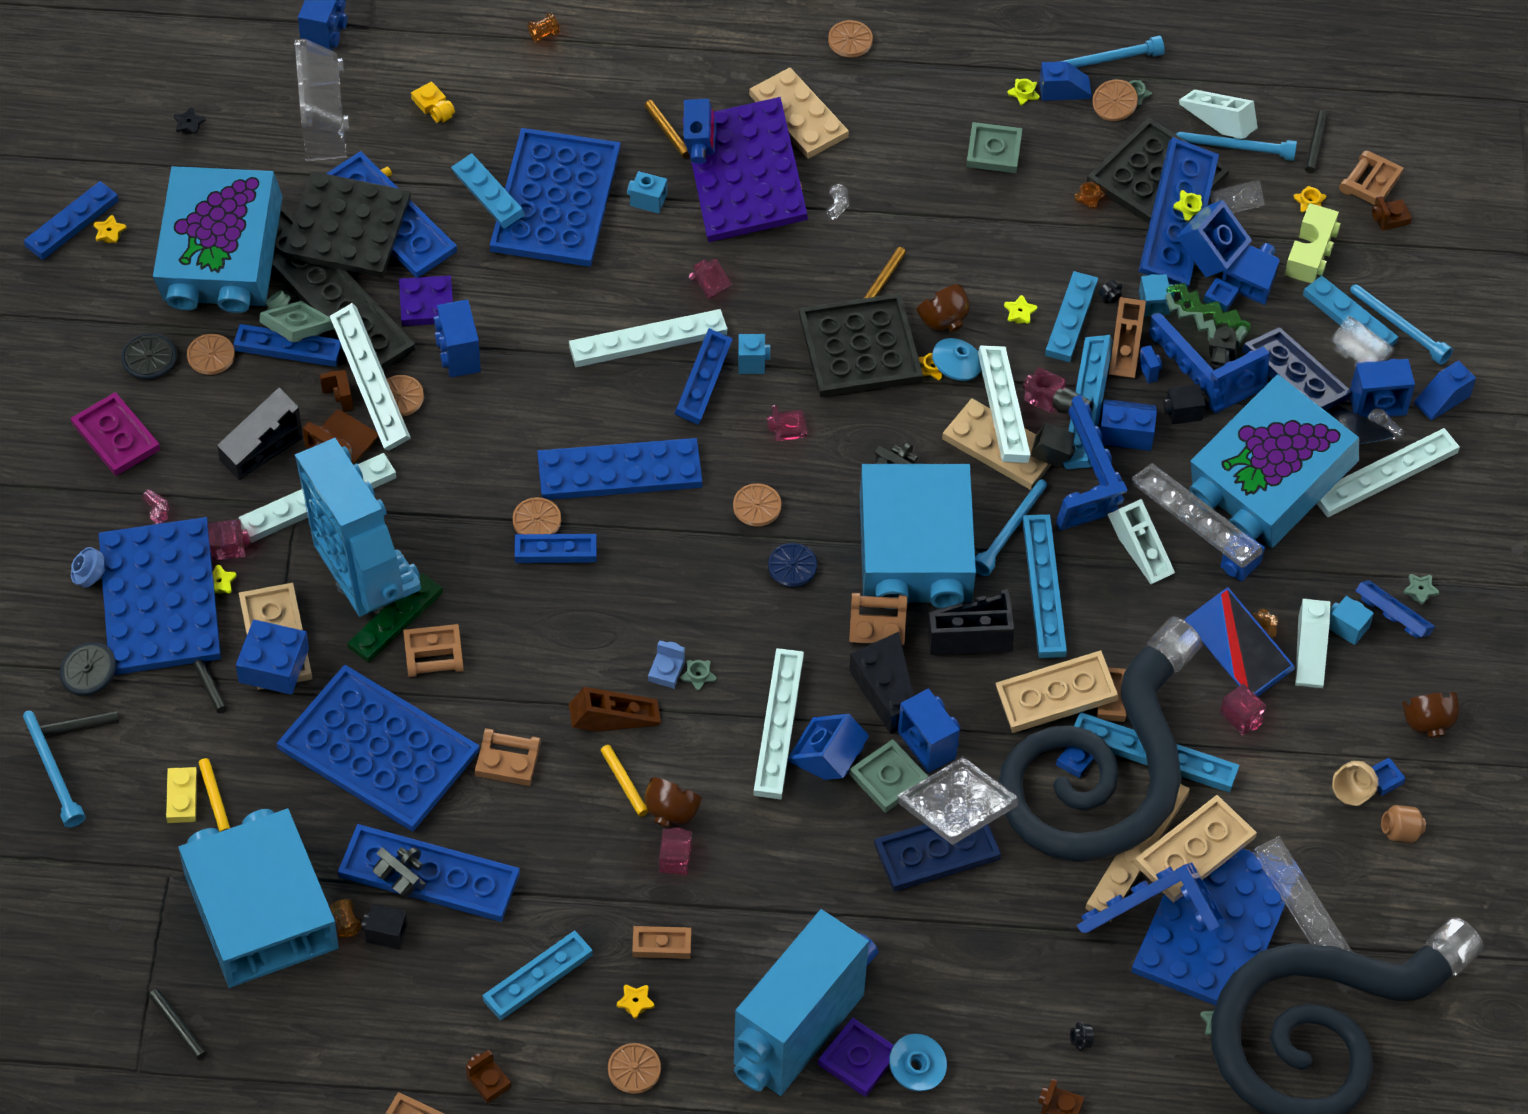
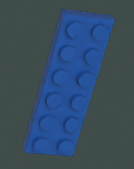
(1185, 169)
(419, 241)
(619, 469)
(451, 876)

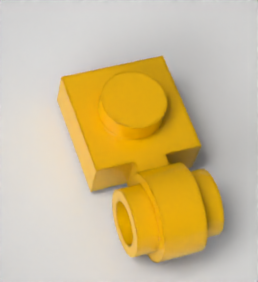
(432, 100)

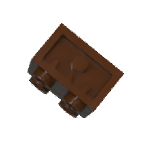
(346, 430)

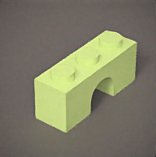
(1307, 258)

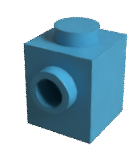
(647, 192)
(1153, 291)
(752, 353)
(1350, 619)

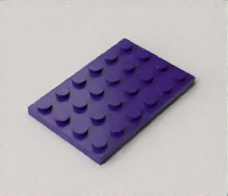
(752, 174)

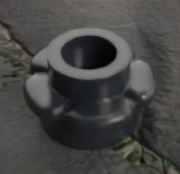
(1110, 291)
(1082, 1036)

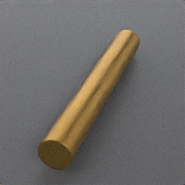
(667, 128)
(886, 273)

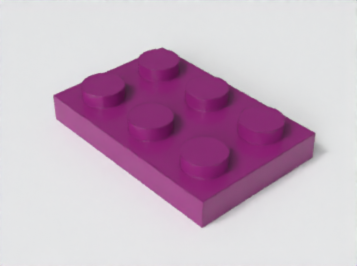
(115, 434)

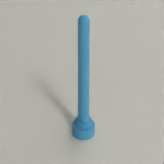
(1153, 47)
(1285, 149)
(1440, 351)
(986, 560)
(70, 812)

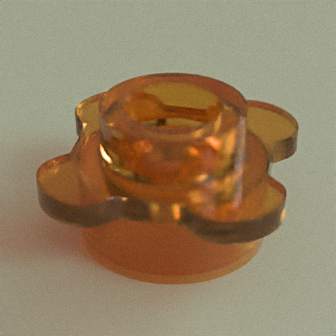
(1089, 194)

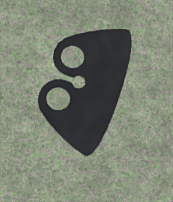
(1362, 427)

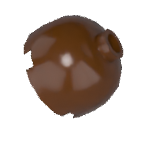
(946, 309)
(1432, 713)
(670, 803)

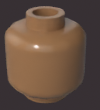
(1403, 824)

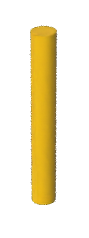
(624, 780)
(214, 795)

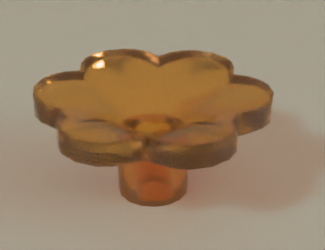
(1266, 621)

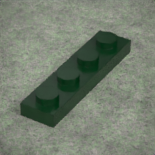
(393, 620)

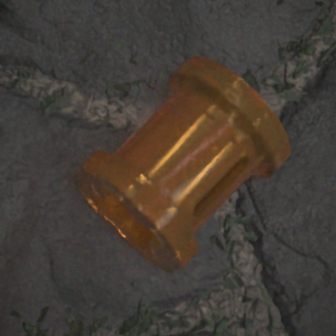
(551, 27)
(347, 912)

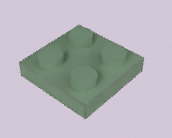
(994, 147)
(296, 321)
(887, 774)

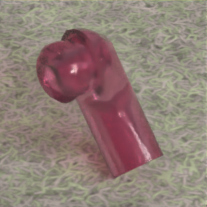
(159, 505)

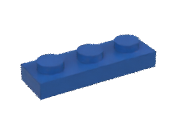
(555, 548)
(1394, 609)

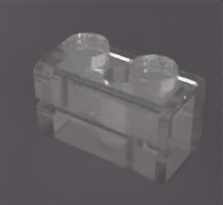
(1360, 342)

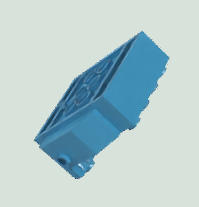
(351, 529)

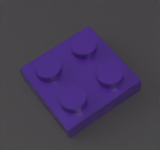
(421, 296)
(857, 1057)

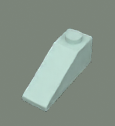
(1224, 113)
(1141, 540)
(1312, 643)

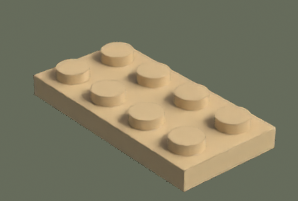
(808, 119)
(976, 435)
(274, 606)
(1056, 691)
(1204, 838)

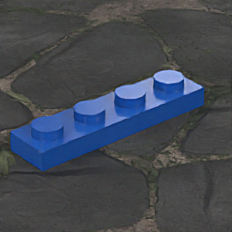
(71, 220)
(270, 343)
(703, 376)

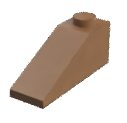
(1127, 337)

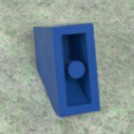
(1063, 82)
(1446, 390)

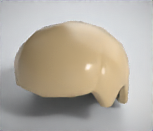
(1355, 783)

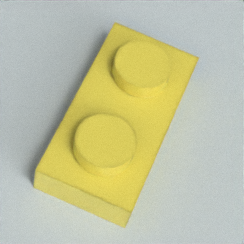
(181, 795)

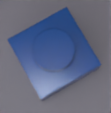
(1221, 292)
(1150, 364)
(1074, 761)
(1388, 776)

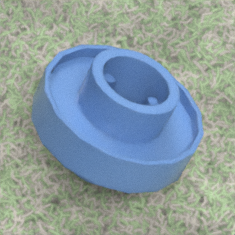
(87, 567)

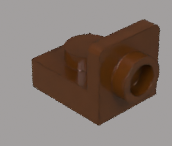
(1390, 214)
(338, 383)
(486, 1076)
(1059, 1100)

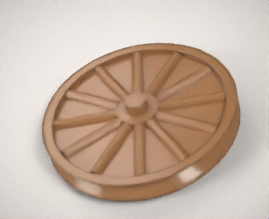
(850, 38)
(1115, 100)
(210, 354)
(407, 393)
(757, 504)
(536, 517)
(634, 1068)

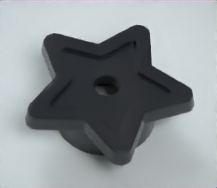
(188, 127)

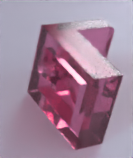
(710, 277)
(786, 424)

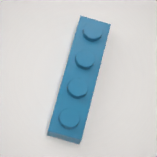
(488, 191)
(1340, 306)
(1071, 316)
(537, 975)

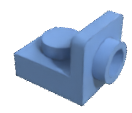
(667, 664)

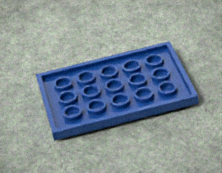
(564, 196)
(160, 595)
(378, 747)
(1201, 960)

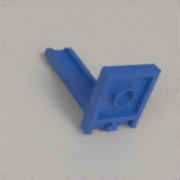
(1222, 386)
(1103, 498)
(1193, 890)

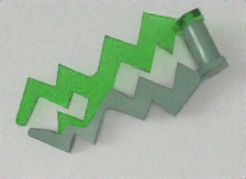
(1198, 310)

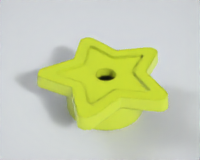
(1028, 86)
(1188, 198)
(1020, 316)
(226, 577)

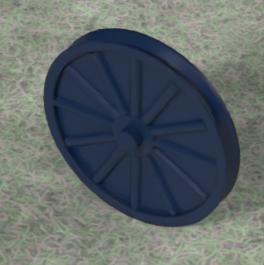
(792, 564)

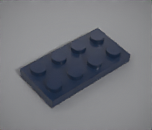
(1300, 369)
(923, 855)

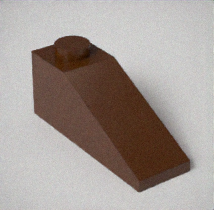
(610, 710)

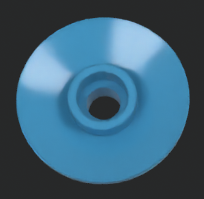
(956, 359)
(926, 1054)

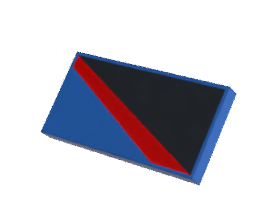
(1239, 643)

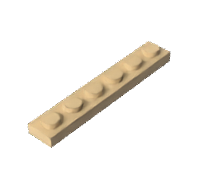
(1122, 871)

